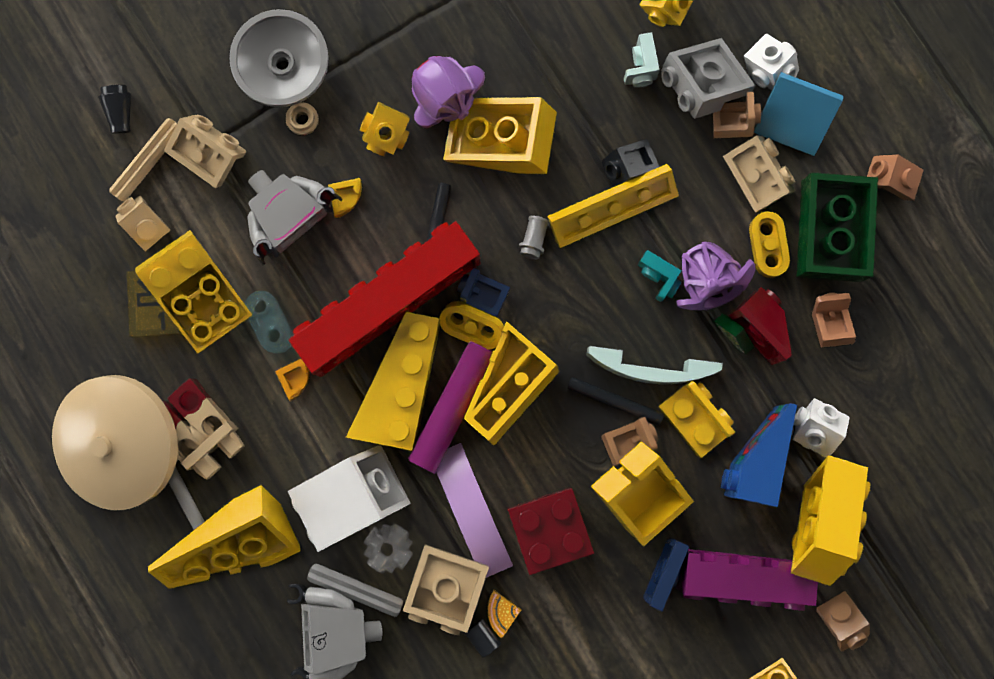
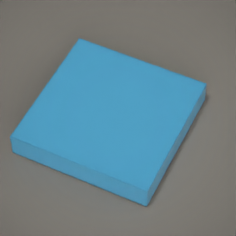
(798, 113)

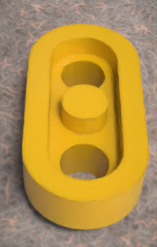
(770, 245)
(472, 325)

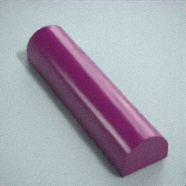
(451, 408)

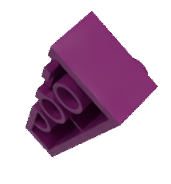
(744, 578)

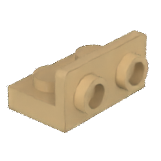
(204, 149)
(759, 172)

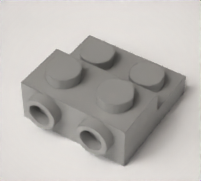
(705, 77)

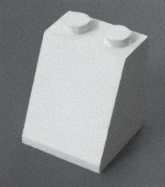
(348, 497)

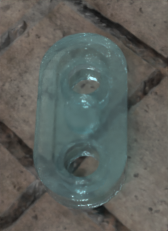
(269, 320)

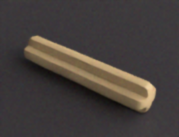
(143, 162)

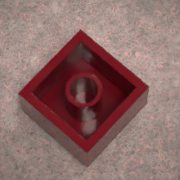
(550, 530)

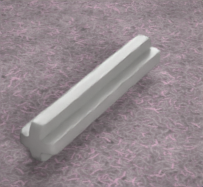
(355, 590)

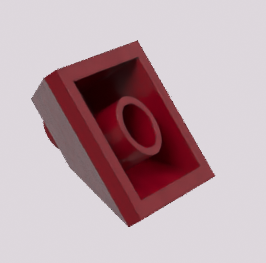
(765, 324)

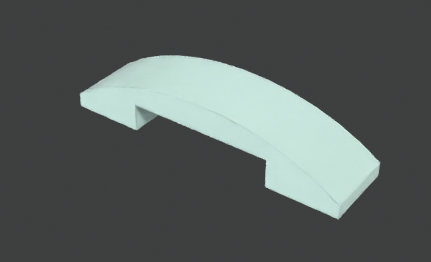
(611, 360)

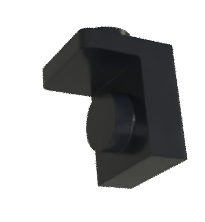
(629, 162)

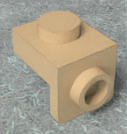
(141, 222)

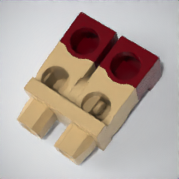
(205, 433)

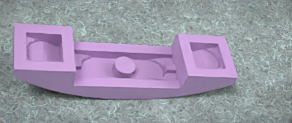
(472, 511)

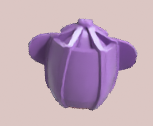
(444, 90)
(709, 272)

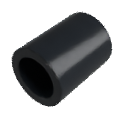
(482, 638)

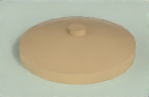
(114, 442)

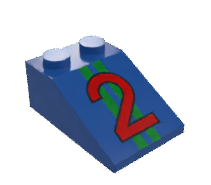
(760, 465)

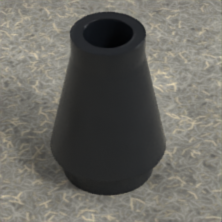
(116, 107)

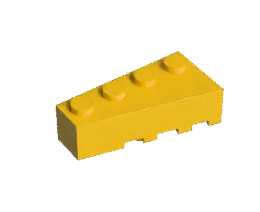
(399, 389)

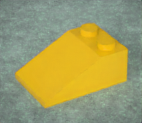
(503, 135)

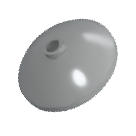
(270, 40)

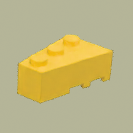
(509, 385)

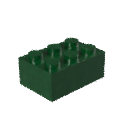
(837, 227)

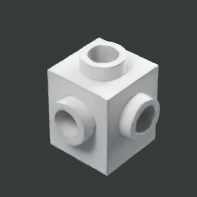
(769, 59)
(820, 427)

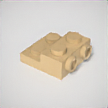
(445, 590)

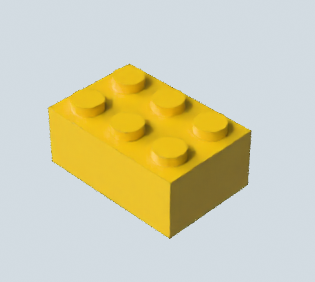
(831, 521)

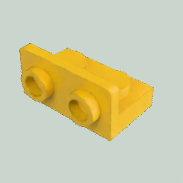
(697, 418)

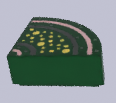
(734, 333)

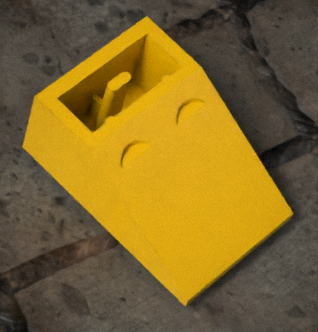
(193, 291)

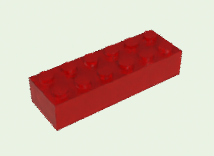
(385, 299)

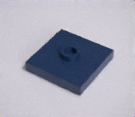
(666, 573)

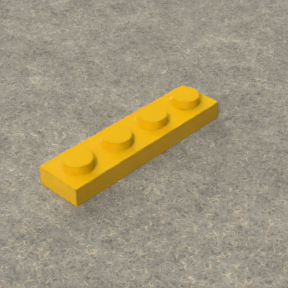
(613, 205)

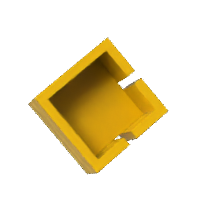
(642, 493)

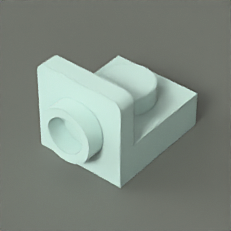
(645, 57)

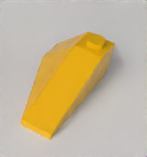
(238, 535)

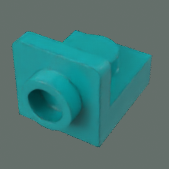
(659, 269)

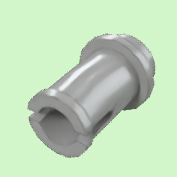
(534, 237)

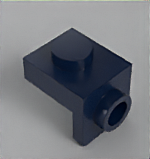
(483, 292)

